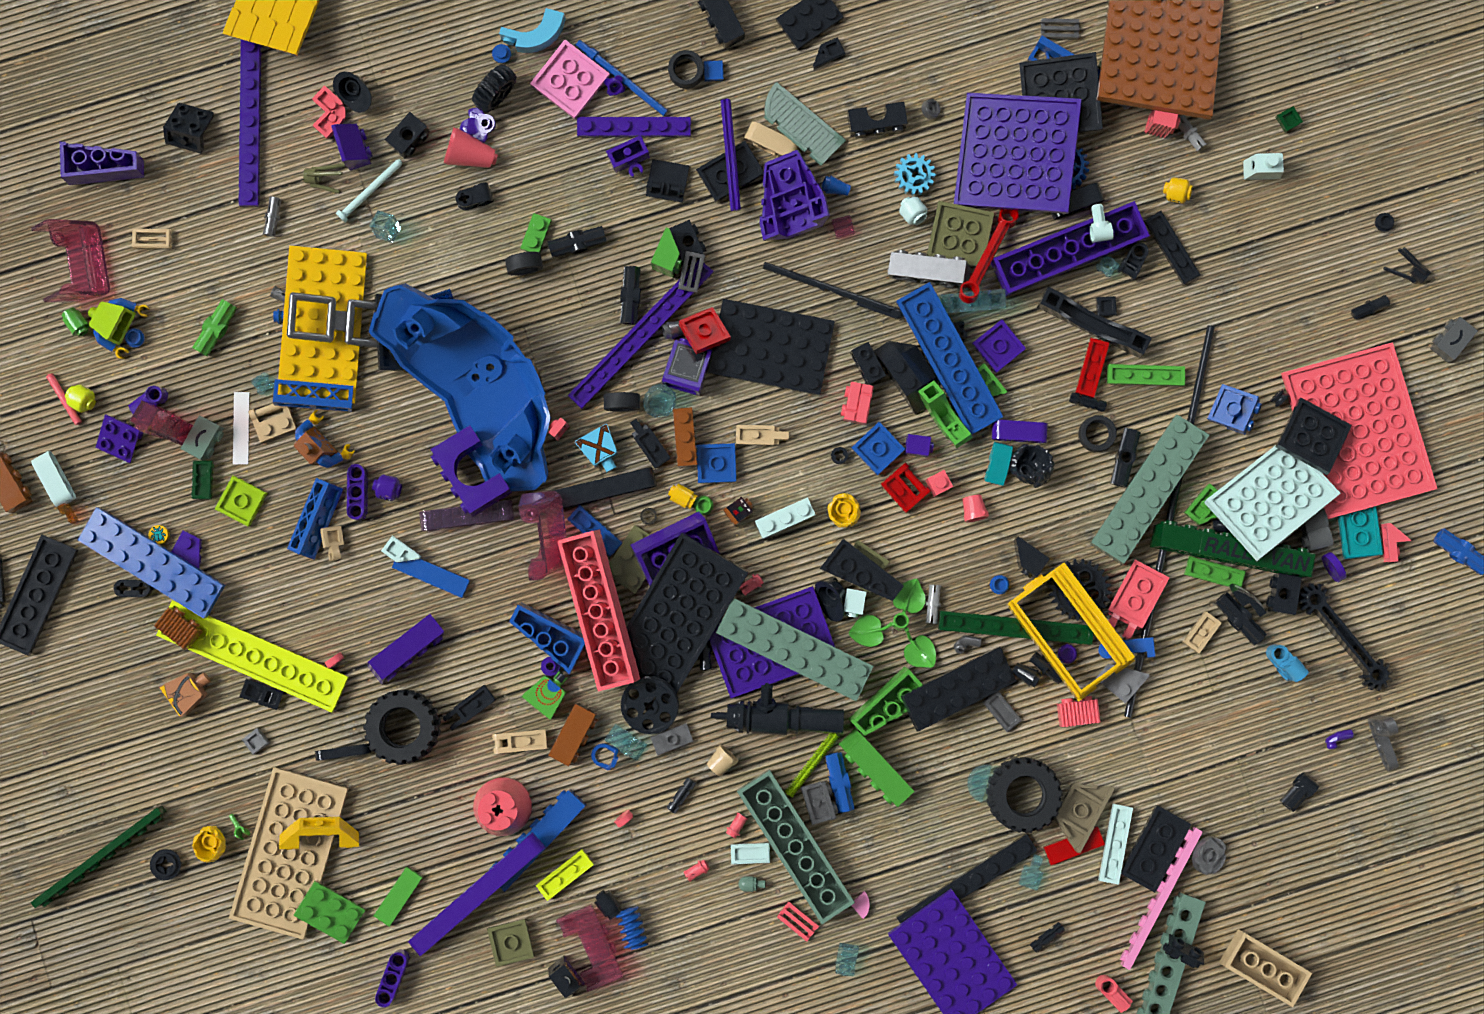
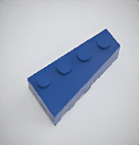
(551, 636)

